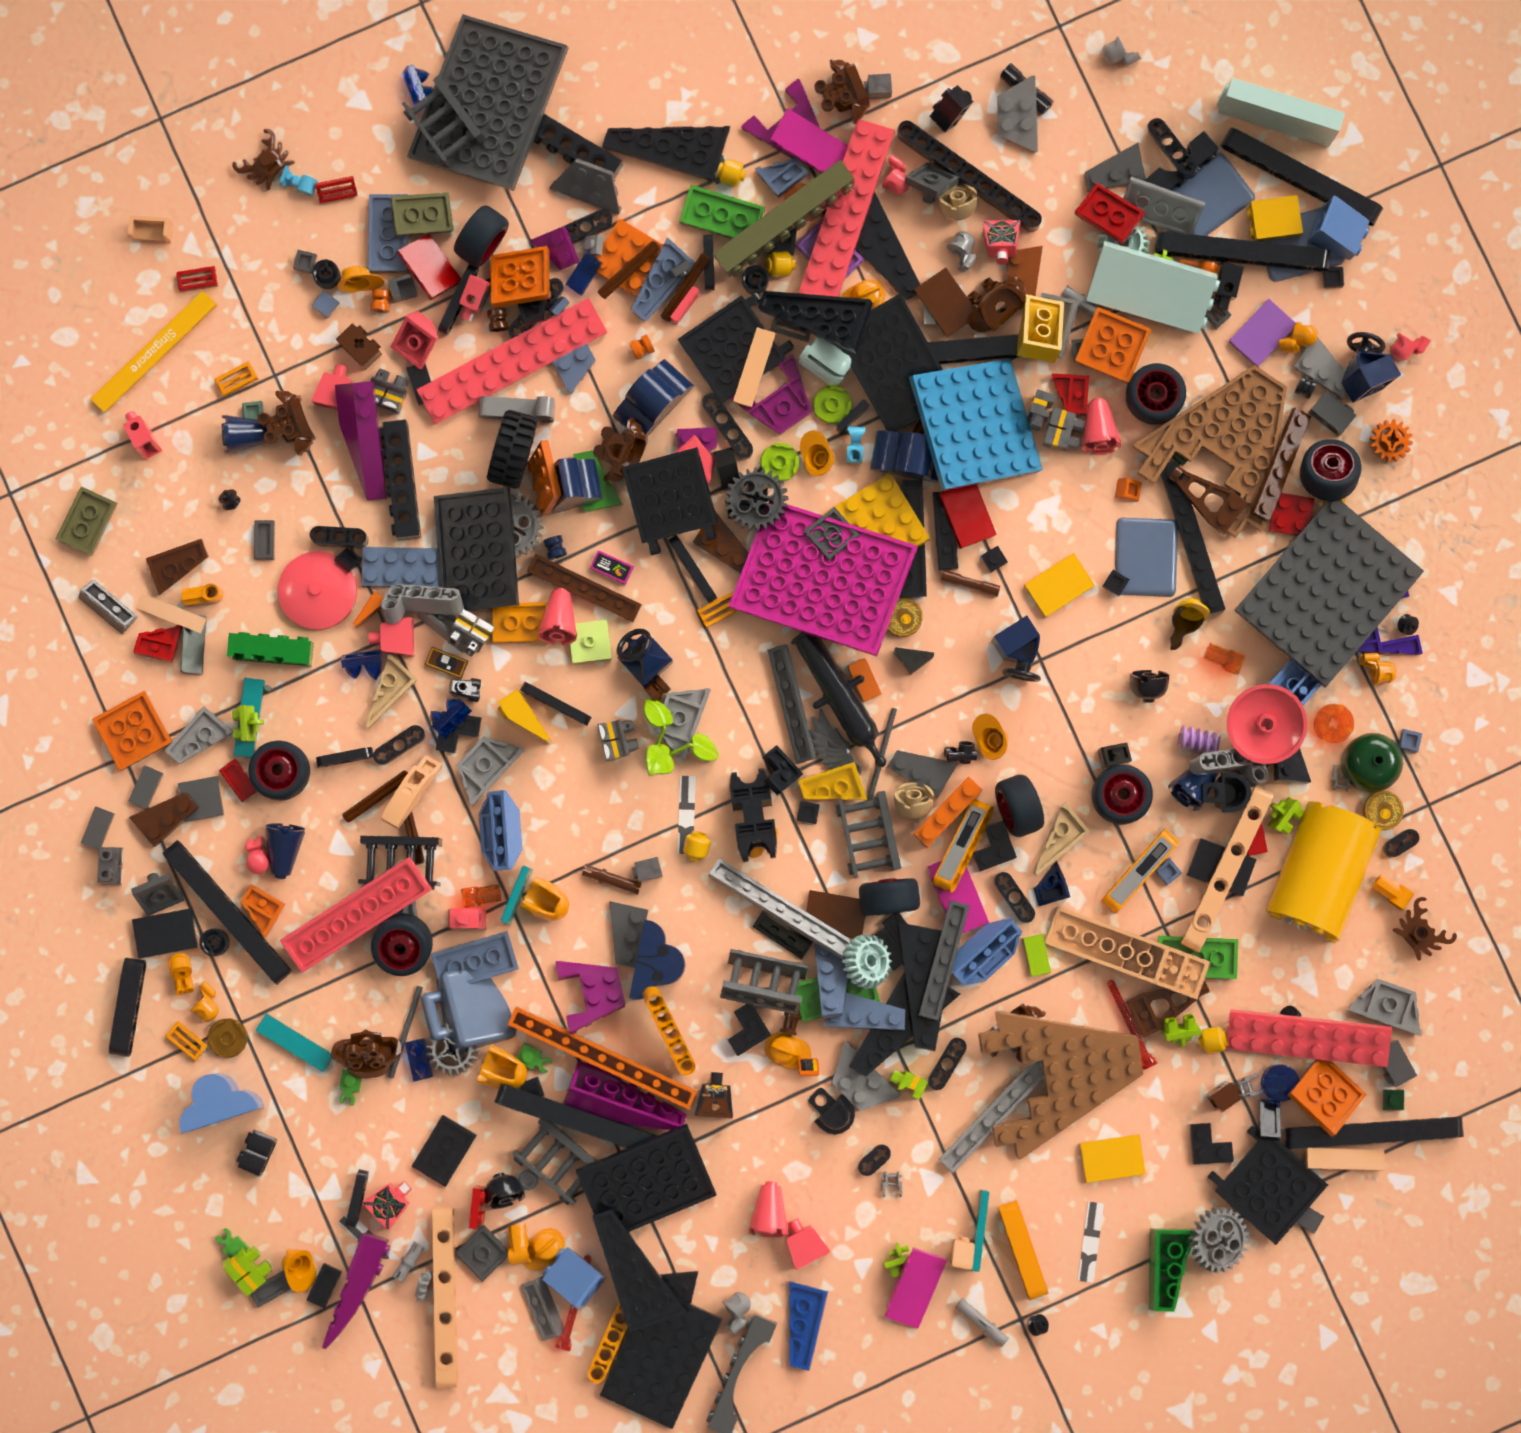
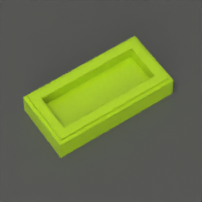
(1037, 955)

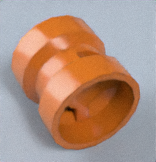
(380, 301)
(641, 346)

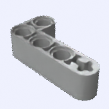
(494, 407)
(419, 599)
(1229, 761)

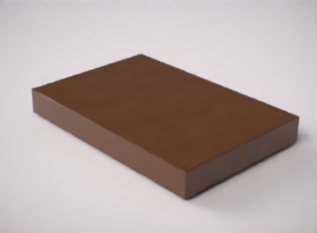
(945, 302)
(838, 912)

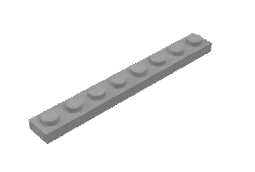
(779, 908)
(992, 1115)

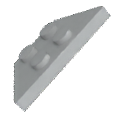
(1019, 114)
(686, 713)
(485, 765)
(1389, 1005)
(861, 1090)

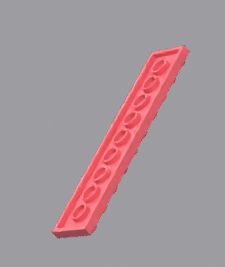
(846, 217)
(511, 361)

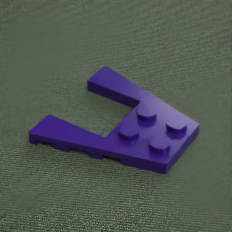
(1407, 645)

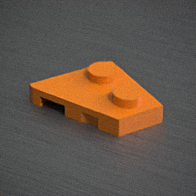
(263, 908)

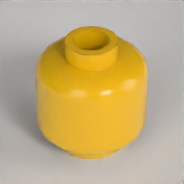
(731, 172)
(780, 264)
(696, 846)
(1213, 1040)

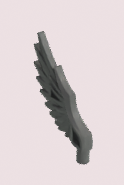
(831, 744)

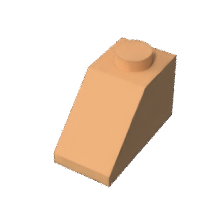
(962, 1253)

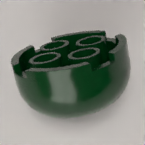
(1360, 764)

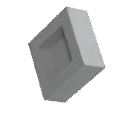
(593, 245)

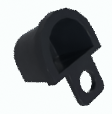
(1230, 790)
(835, 1115)

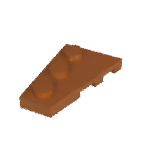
(1026, 268)

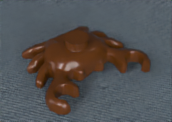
(267, 163)
(1419, 933)

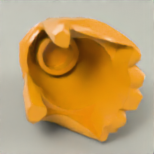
(545, 901)
(501, 1068)

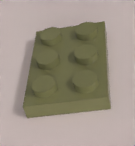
(421, 214)
(86, 521)

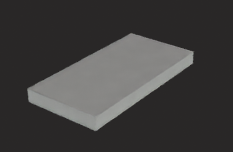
(1164, 207)

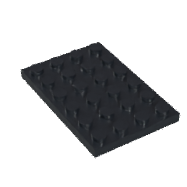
(887, 357)
(477, 547)
(648, 1179)
(661, 1364)

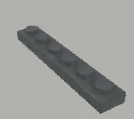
(791, 704)
(943, 960)

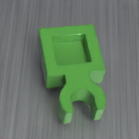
(531, 1056)
(350, 1085)
(232, 1245)

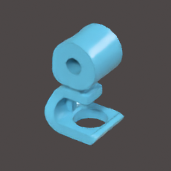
(304, 184)
(855, 450)

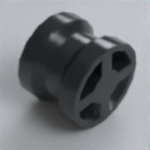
(1305, 386)

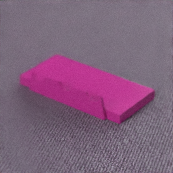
(808, 142)
(964, 893)
(915, 1287)

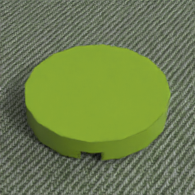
(832, 404)
(781, 460)

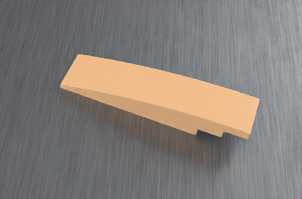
(1127, 952)

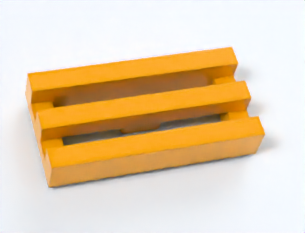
(240, 385)
(714, 603)
(200, 1051)

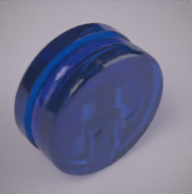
(1278, 1082)

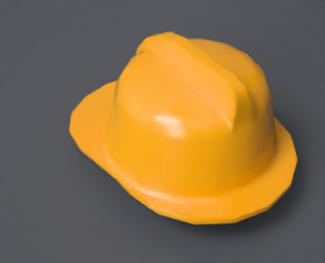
(358, 279)
(867, 290)
(816, 453)
(990, 736)
(786, 1050)
(544, 1248)
(299, 1269)

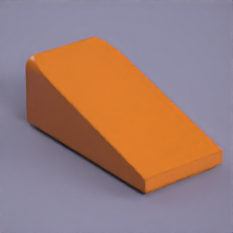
(371, 608)
(868, 688)

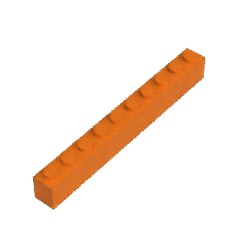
(602, 1057)

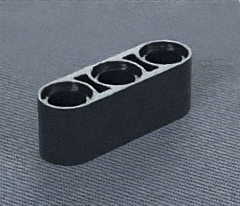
(329, 537)

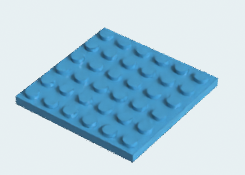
(975, 424)

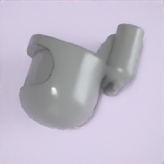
(1115, 52)
(961, 247)
(737, 1306)

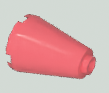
(1100, 429)
(558, 619)
(769, 1212)

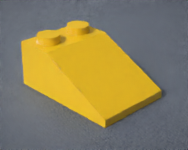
(1041, 329)
(519, 712)

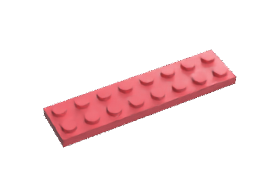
(355, 914)
(1309, 1038)

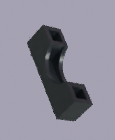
(1201, 149)

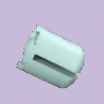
(825, 361)

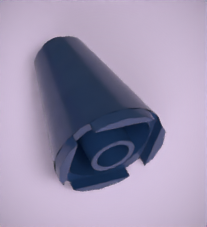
(241, 433)
(1188, 788)
(283, 847)

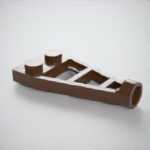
(1226, 514)
(1144, 1016)

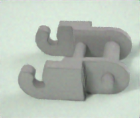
(1335, 777)
(1246, 1080)
(885, 1184)

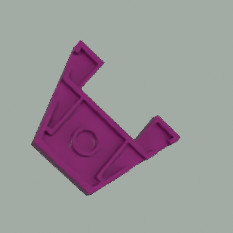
(803, 108)
(784, 406)
(600, 991)

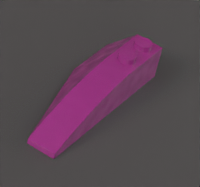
(362, 434)
(611, 1098)
(360, 1277)

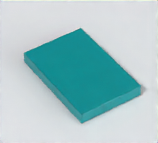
(516, 894)

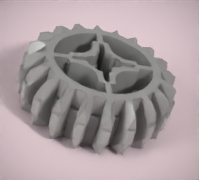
(438, 1057)

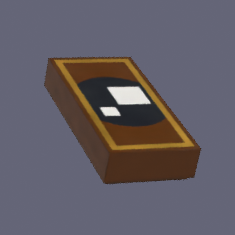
(446, 662)

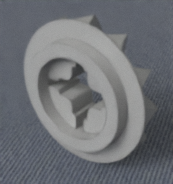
(423, 1286)

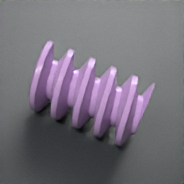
(1197, 740)

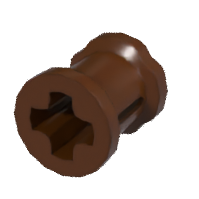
(790, 1023)

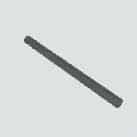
(882, 751)
(406, 1028)

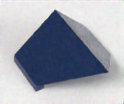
(1052, 886)

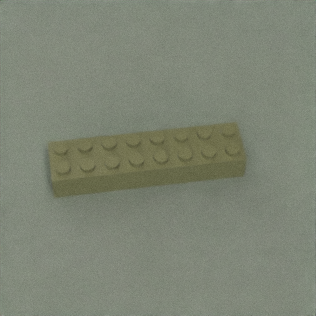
(785, 218)

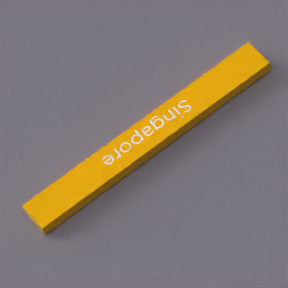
(153, 351)

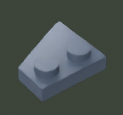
(782, 175)
(574, 366)

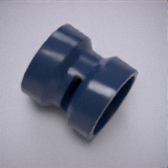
(555, 547)

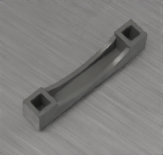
(759, 1331)

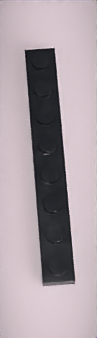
(1193, 542)

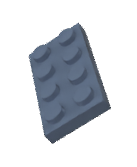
(382, 240)
(400, 566)
(480, 958)

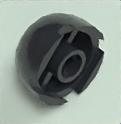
(1149, 685)
(502, 1191)

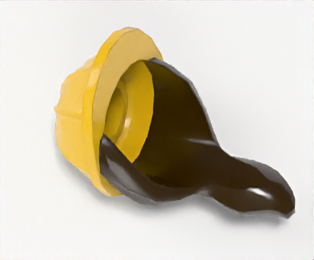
(1187, 618)

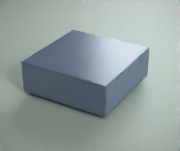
(325, 304)
(558, 306)
(1410, 740)
(1168, 871)

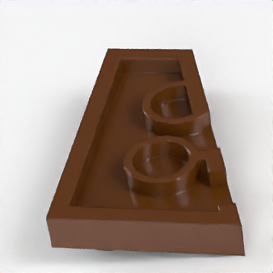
(724, 547)
(175, 563)
(162, 819)

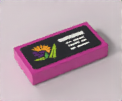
(611, 567)

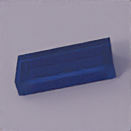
(584, 273)

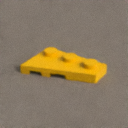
(835, 783)

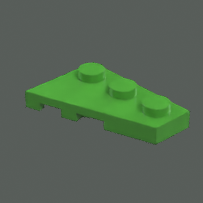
(609, 495)

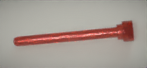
(1147, 1059)
(564, 1341)

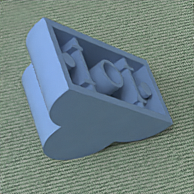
(216, 1100)

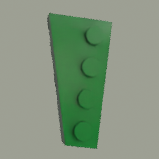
(270, 649)
(1166, 1266)

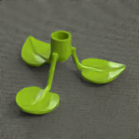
(659, 756)

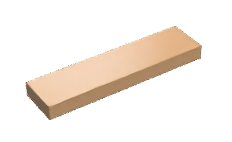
(754, 367)
(1345, 1159)

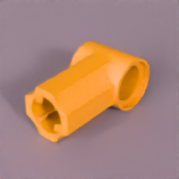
(200, 595)
(1397, 894)
(519, 1249)

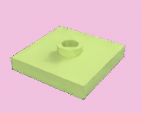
(591, 642)

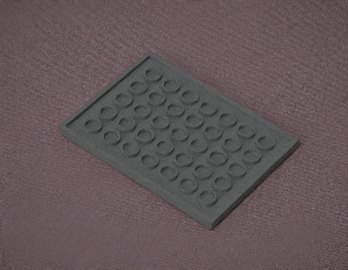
(504, 87)
(1329, 591)

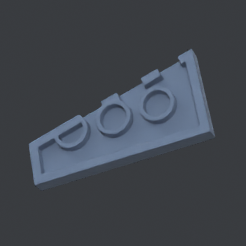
(658, 282)
(831, 982)
(868, 1014)

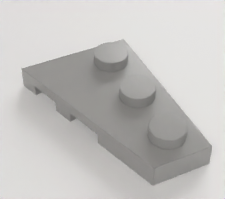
(197, 736)

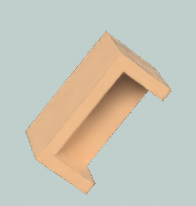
(150, 229)

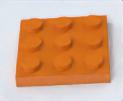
(619, 249)
(520, 277)
(1112, 345)
(544, 478)
(132, 730)
(1327, 1095)

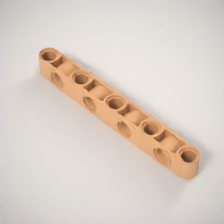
(1227, 869)
(445, 1297)

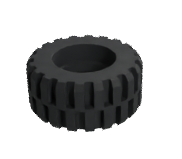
(512, 449)

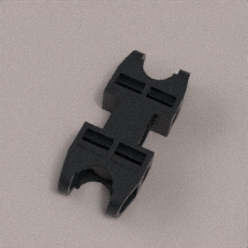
(754, 830)

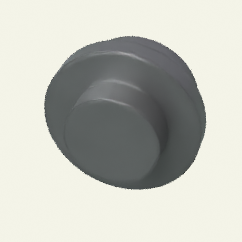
(528, 1179)

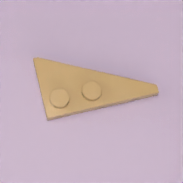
(392, 686)
(1064, 835)

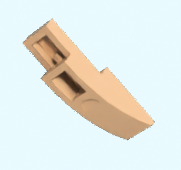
(410, 790)

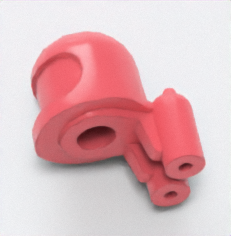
(896, 179)
(1404, 347)
(258, 858)

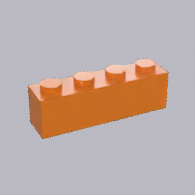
(947, 812)

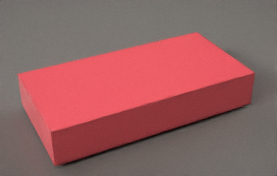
(685, 305)

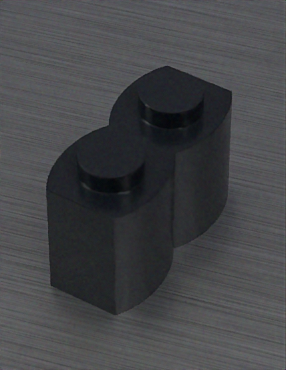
(257, 1152)

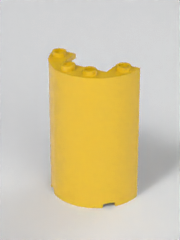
(1324, 869)

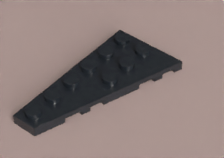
(682, 148)
(639, 1286)

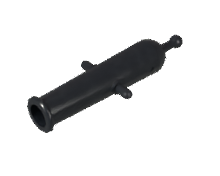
(839, 694)

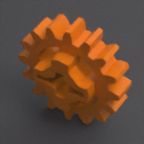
(1392, 432)

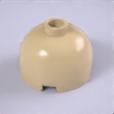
(958, 202)
(913, 801)

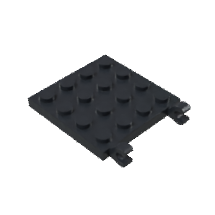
(723, 344)
(670, 497)
(1270, 1187)

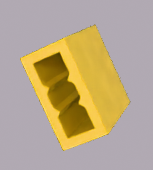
(1274, 218)

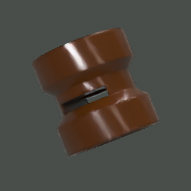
(497, 320)
(661, 686)

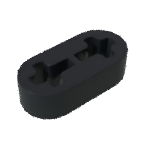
(1403, 846)
(877, 1163)

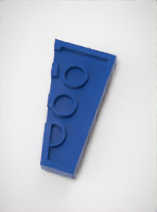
(806, 1315)

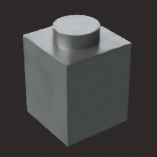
(878, 86)
(647, 869)

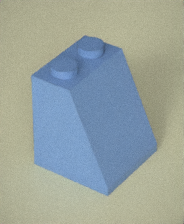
(1339, 229)
(573, 1278)

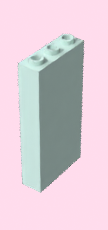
(1280, 112)
(1152, 287)

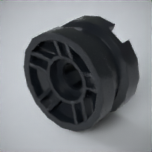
(332, 279)
(751, 286)
(220, 936)

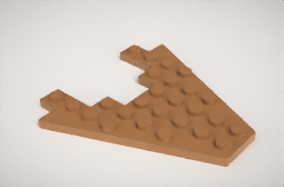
(1234, 424)
(1079, 1072)

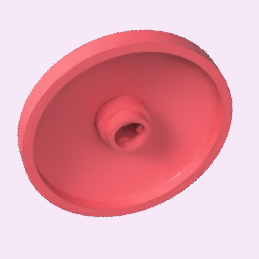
(316, 591)
(1267, 723)

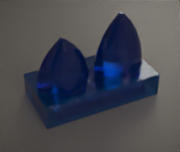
(413, 79)
(370, 659)
(445, 722)
(418, 1060)

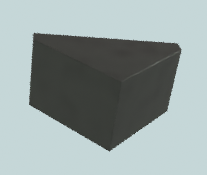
(726, 466)
(913, 659)
(1114, 755)

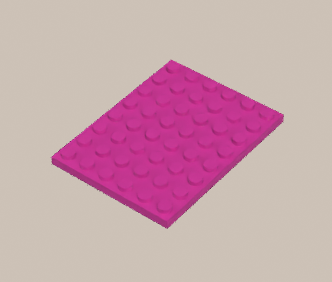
(835, 599)

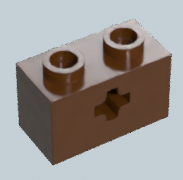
(368, 354)
(1224, 1096)

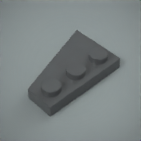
(1117, 169)
(923, 770)
(627, 932)

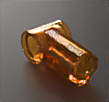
(1228, 659)
(477, 895)

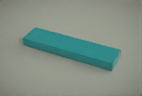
(251, 696)
(294, 1042)
(980, 1229)

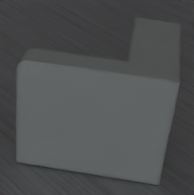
(402, 288)

